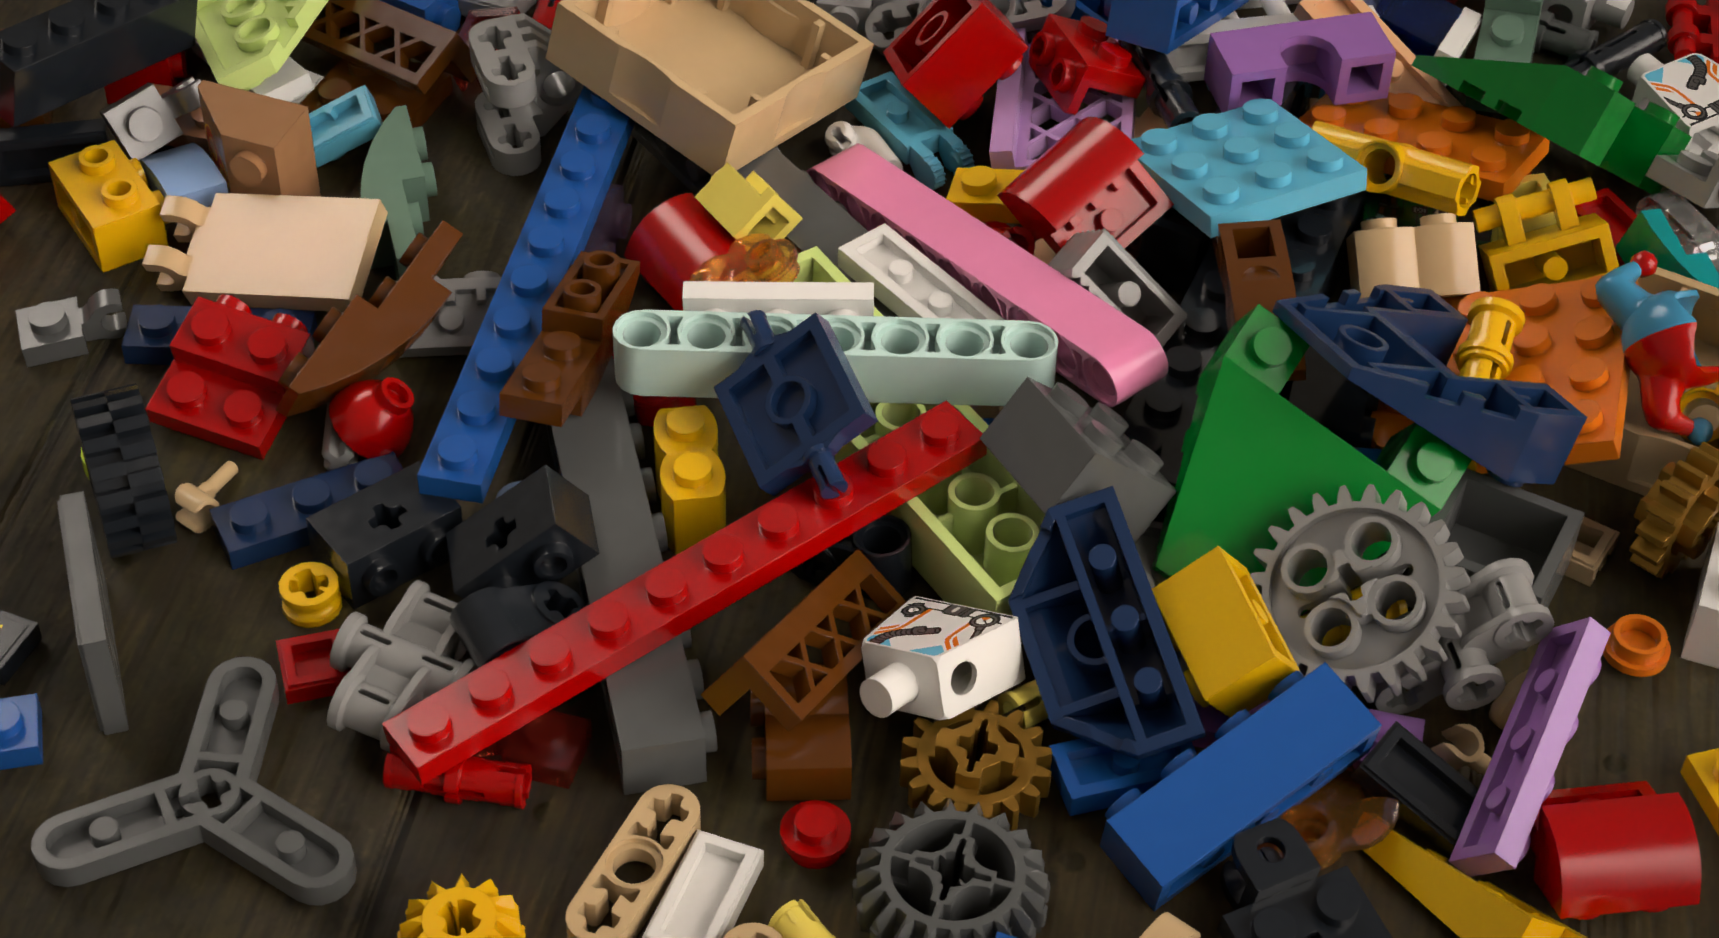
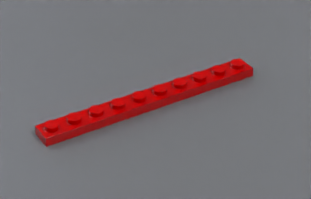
(678, 594)

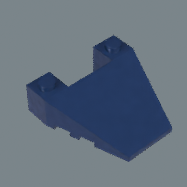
(1400, 353)

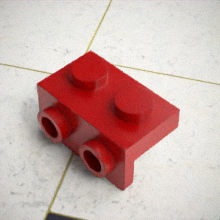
(1079, 56)

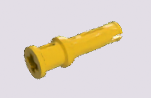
(1489, 341)

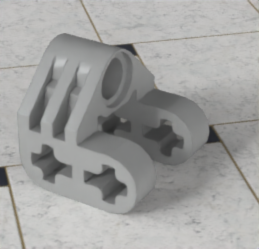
(529, 101)

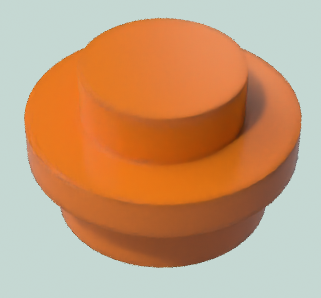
(1637, 646)

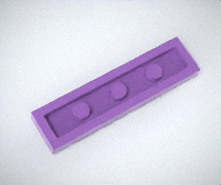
(1530, 749)

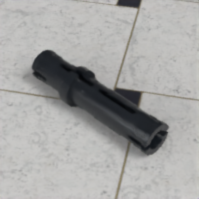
(1622, 49)
(1167, 92)

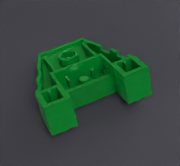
(1569, 110)
(1260, 455)

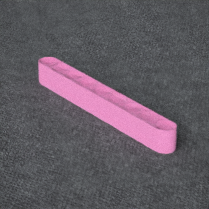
(1097, 343)

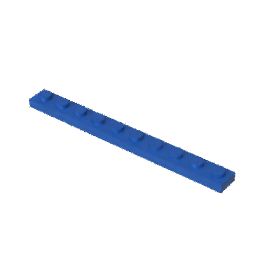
(555, 232)

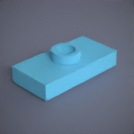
(344, 124)

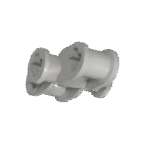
(1490, 634)
(394, 665)

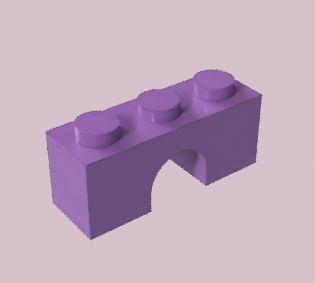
(1337, 53)

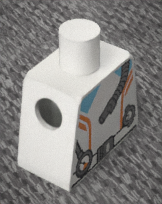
(1686, 89)
(939, 659)

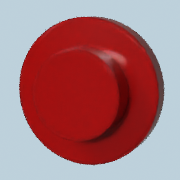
(815, 833)

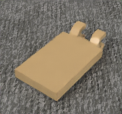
(270, 249)

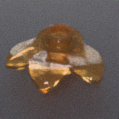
(752, 260)
(1341, 819)

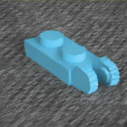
(909, 129)

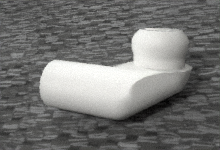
(842, 136)

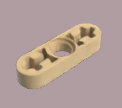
(636, 843)

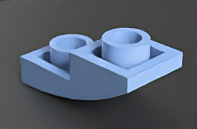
(184, 173)

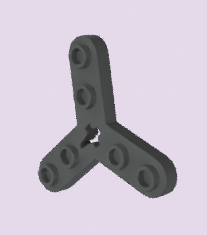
(248, 827)

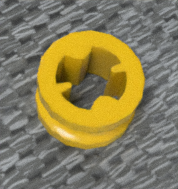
(307, 578)

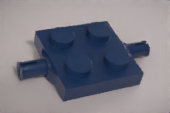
(794, 404)

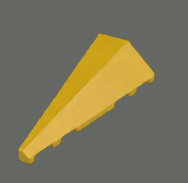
(1459, 901)

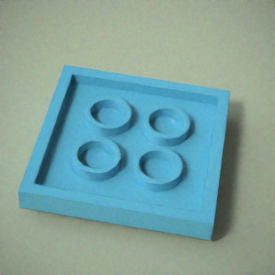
(1247, 166)

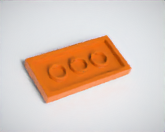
(1497, 146)

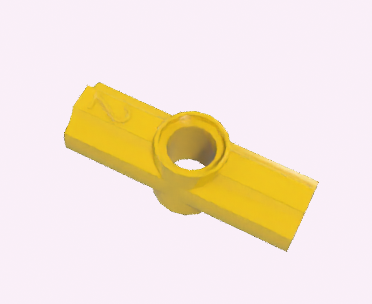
(1418, 174)

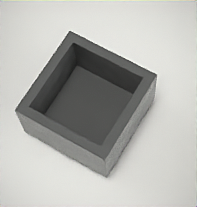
(1068, 450)
(1509, 522)

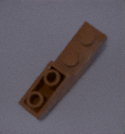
(1254, 270)
(372, 333)
(574, 343)

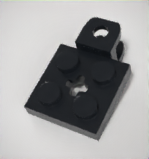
(1285, 895)

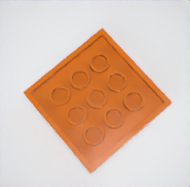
(1564, 344)

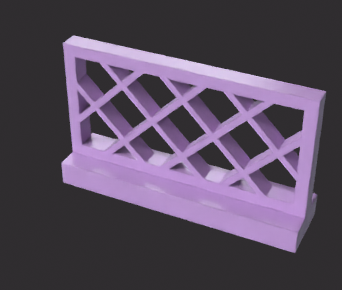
(1022, 109)

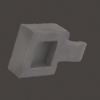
(147, 119)

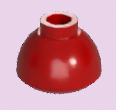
(374, 416)

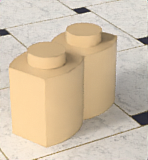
(1428, 256)

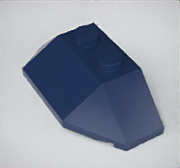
(1100, 634)

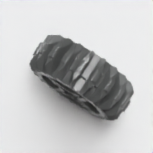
(923, 858)

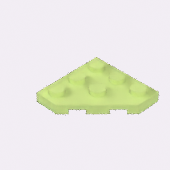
(251, 37)

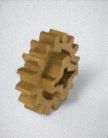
(1678, 512)
(976, 761)

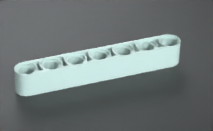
(891, 356)

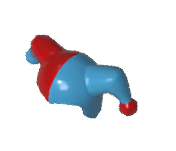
(1658, 345)

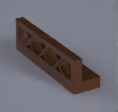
(398, 30)
(814, 625)

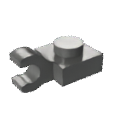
(62, 328)

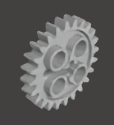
(1335, 540)

